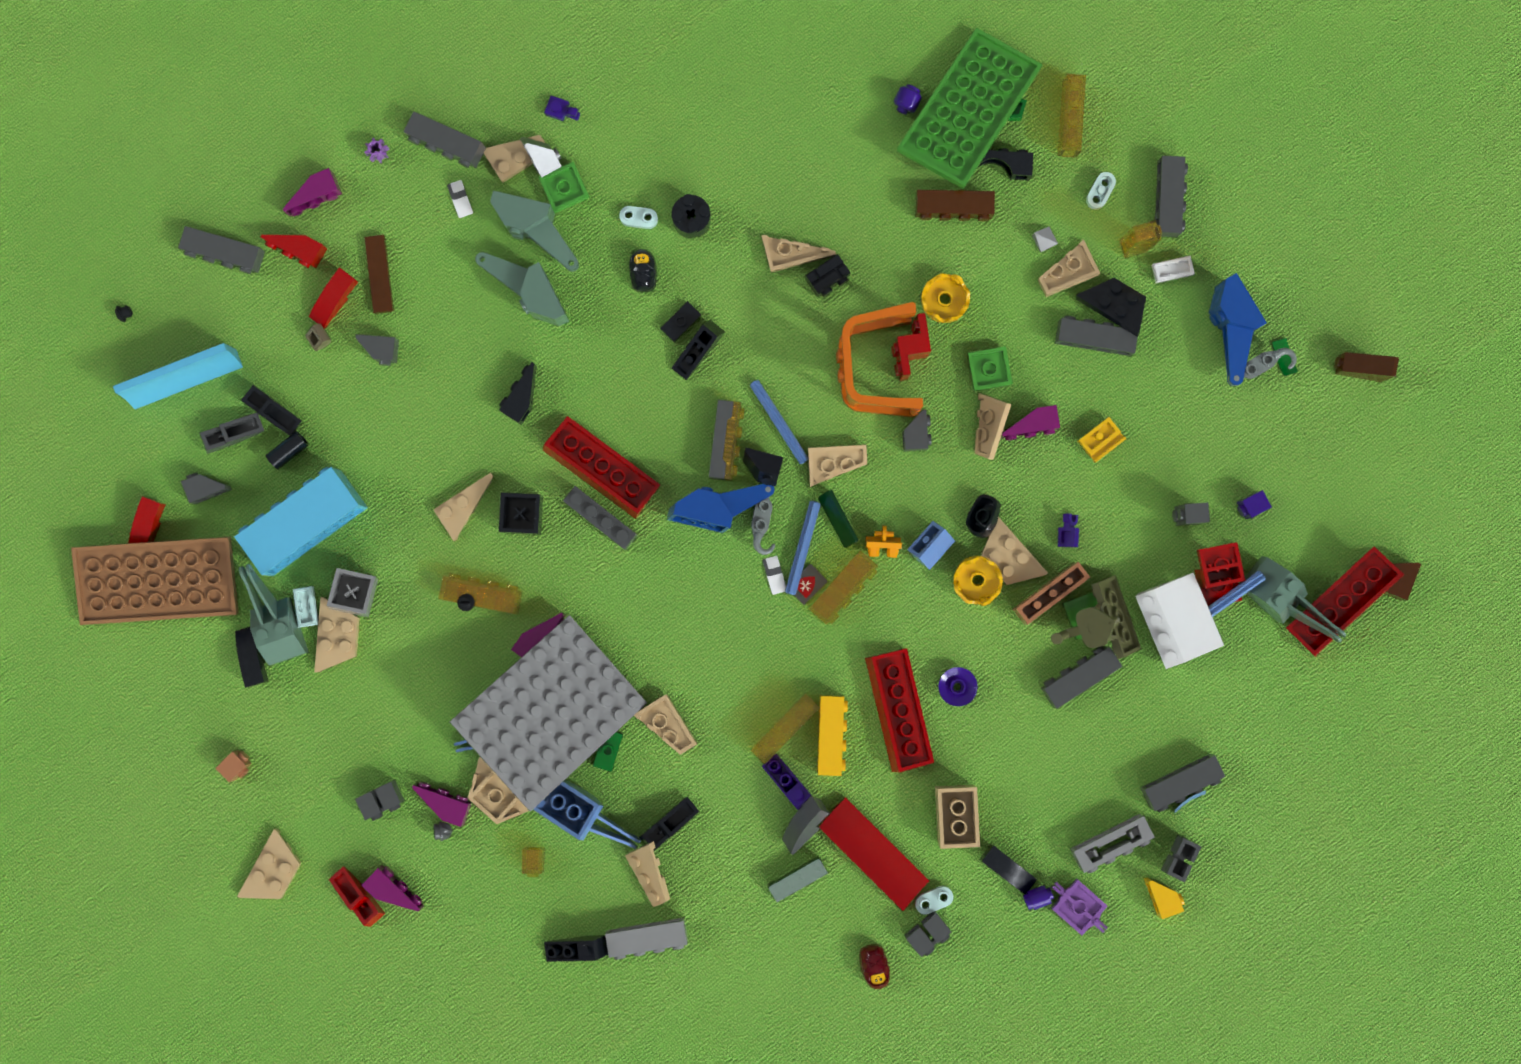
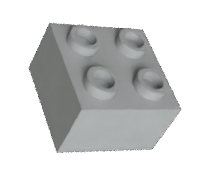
(352, 592)

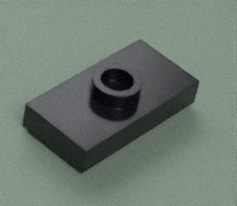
(680, 322)

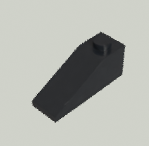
(698, 349)

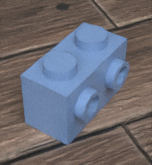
(931, 545)

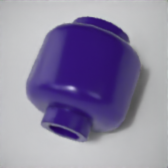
(907, 99)

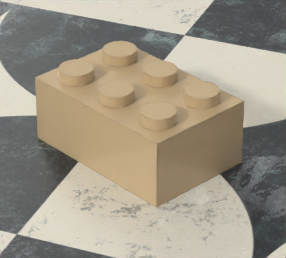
(957, 816)

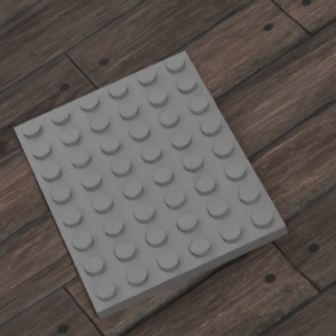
(548, 713)

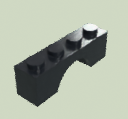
(1017, 164)

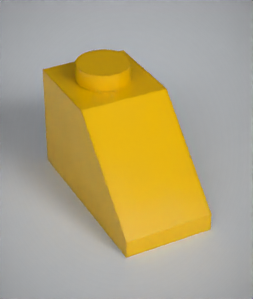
(1164, 899)

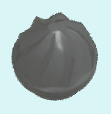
(442, 831)

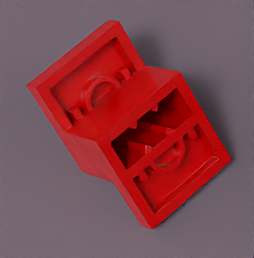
(911, 347)
(1219, 571)

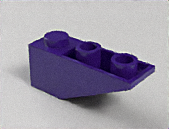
(787, 781)

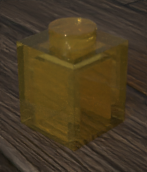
(533, 861)

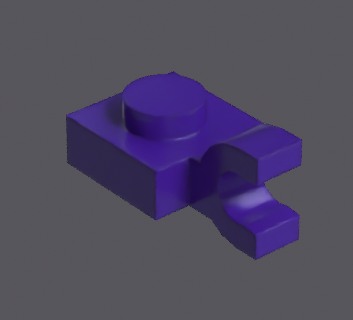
(559, 108)
(1068, 535)

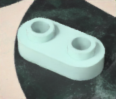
(1100, 191)
(638, 215)
(933, 897)

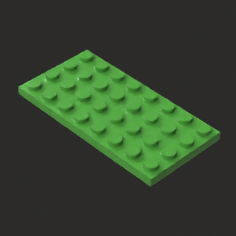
(969, 108)

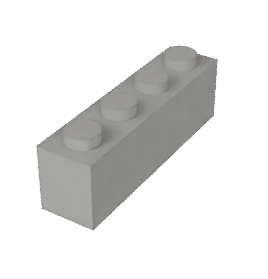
(646, 937)

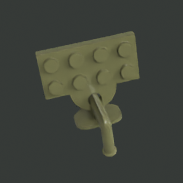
(1105, 621)

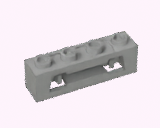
(1141, 831)

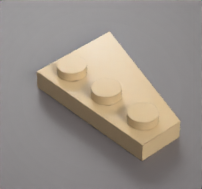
(509, 158)
(1069, 271)
(992, 420)
(834, 460)
(667, 723)
(647, 872)

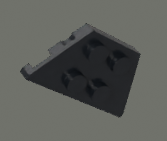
(1117, 303)

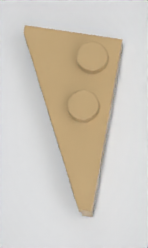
(787, 254)
(457, 510)

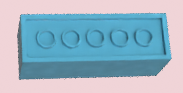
(300, 521)

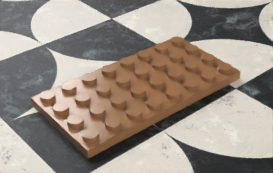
(155, 580)

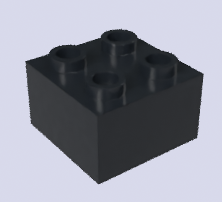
(520, 513)

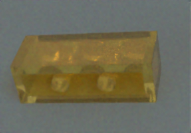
(1140, 239)

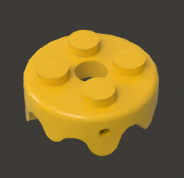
(953, 287)
(978, 593)

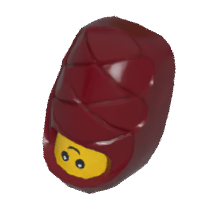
(874, 966)

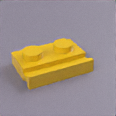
(1101, 439)

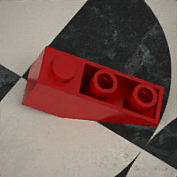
(300, 246)

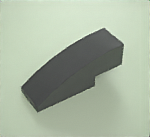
(231, 432)
(804, 824)

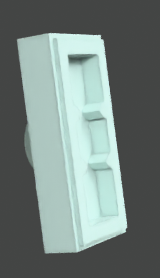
(305, 606)

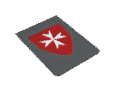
(810, 583)

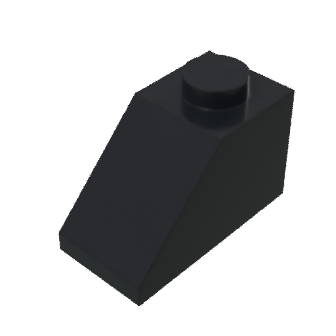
(763, 466)

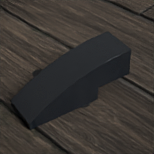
(271, 410)
(250, 659)
(670, 823)
(1008, 869)

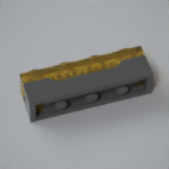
(725, 440)

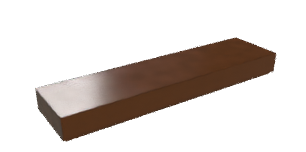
(379, 274)

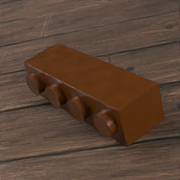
(955, 204)

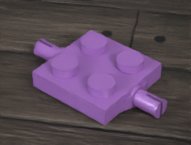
(1079, 907)

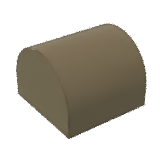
(318, 337)

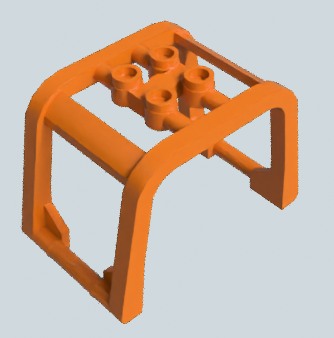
(886, 318)

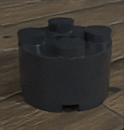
(690, 205)

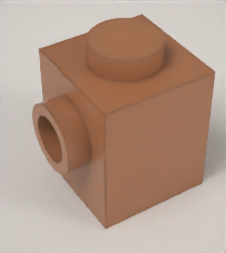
(234, 766)

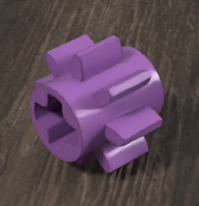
(376, 155)

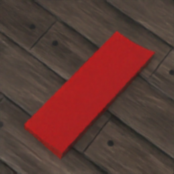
(601, 467)
(1348, 598)
(899, 710)
(873, 853)

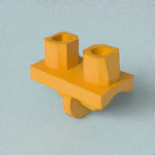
(883, 539)

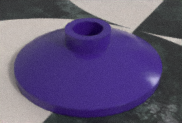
(967, 690)

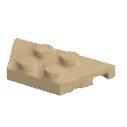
(1011, 556)
(336, 637)
(493, 795)
(272, 870)

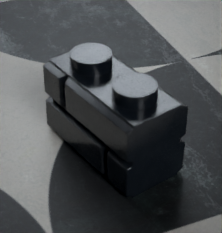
(827, 276)

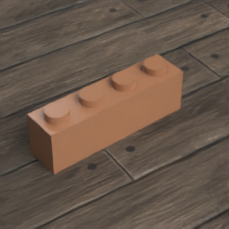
(1051, 593)

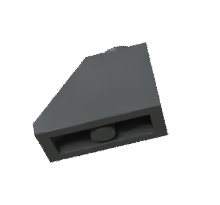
(380, 348)
(201, 488)

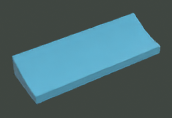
(179, 375)

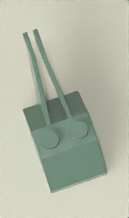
(533, 221)
(530, 284)
(1283, 593)
(272, 624)

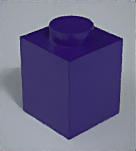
(1253, 505)

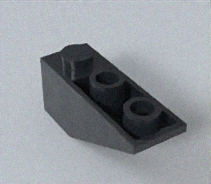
(520, 401)
(576, 949)

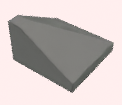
(1044, 239)

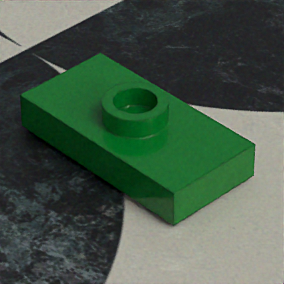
(608, 752)

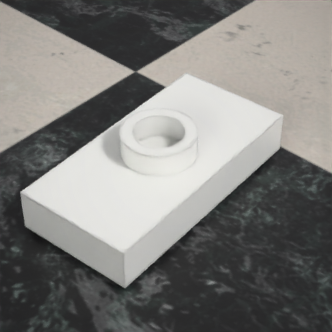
(1173, 269)

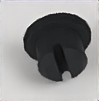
(123, 313)
(466, 602)

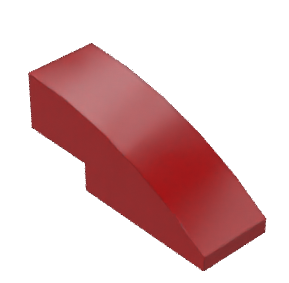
(332, 297)
(146, 521)
(356, 897)

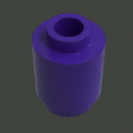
(1038, 897)

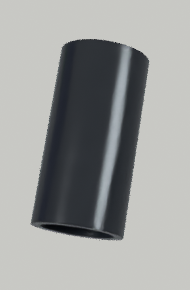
(287, 450)

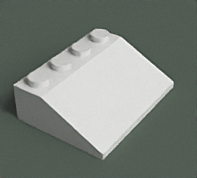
(1179, 620)

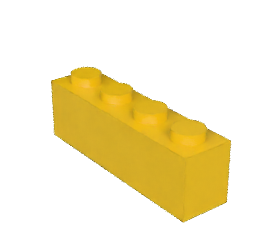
(831, 735)

